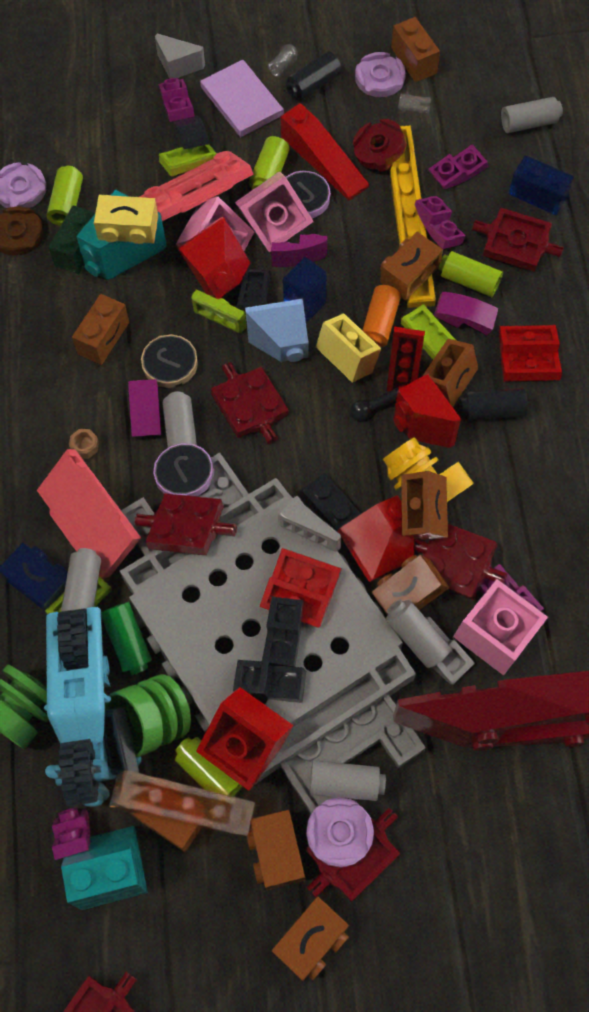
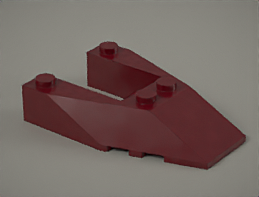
(514, 713)

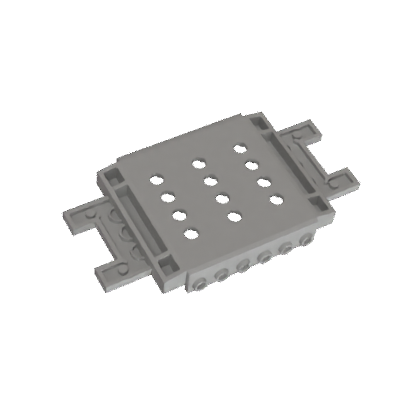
(343, 702)

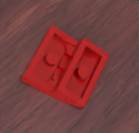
(530, 353)
(304, 580)

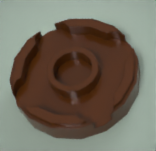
(19, 231)

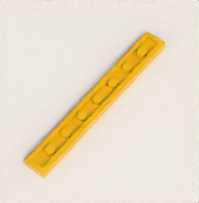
(405, 193)

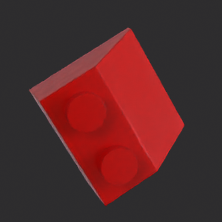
(426, 413)
(244, 737)

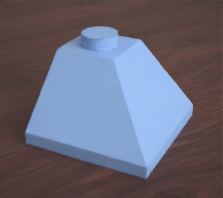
(279, 329)

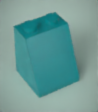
(113, 258)
(106, 871)

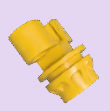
(414, 458)

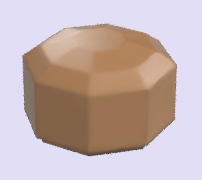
(84, 442)

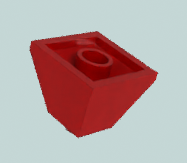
(216, 258)
(377, 539)

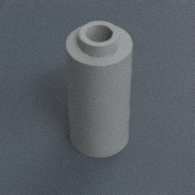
(531, 114)
(179, 419)
(81, 580)
(417, 632)
(346, 781)

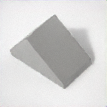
(179, 56)

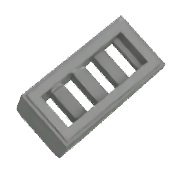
(305, 523)

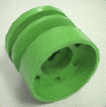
(19, 704)
(154, 712)

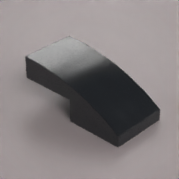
(191, 132)
(283, 631)
(270, 681)

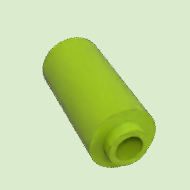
(269, 161)
(64, 193)
(470, 273)
(203, 771)

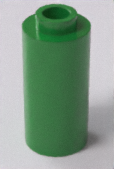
(126, 638)

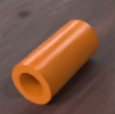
(381, 314)

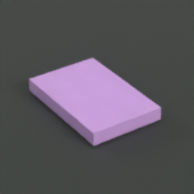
(241, 98)

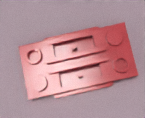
(199, 184)
(87, 512)

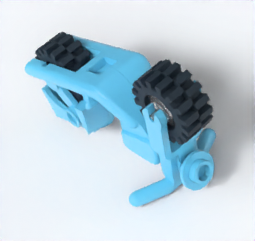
(76, 704)

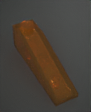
(181, 803)

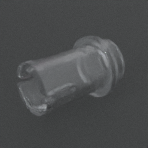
(287, 55)
(413, 102)

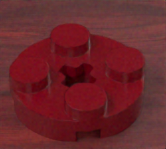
(385, 155)

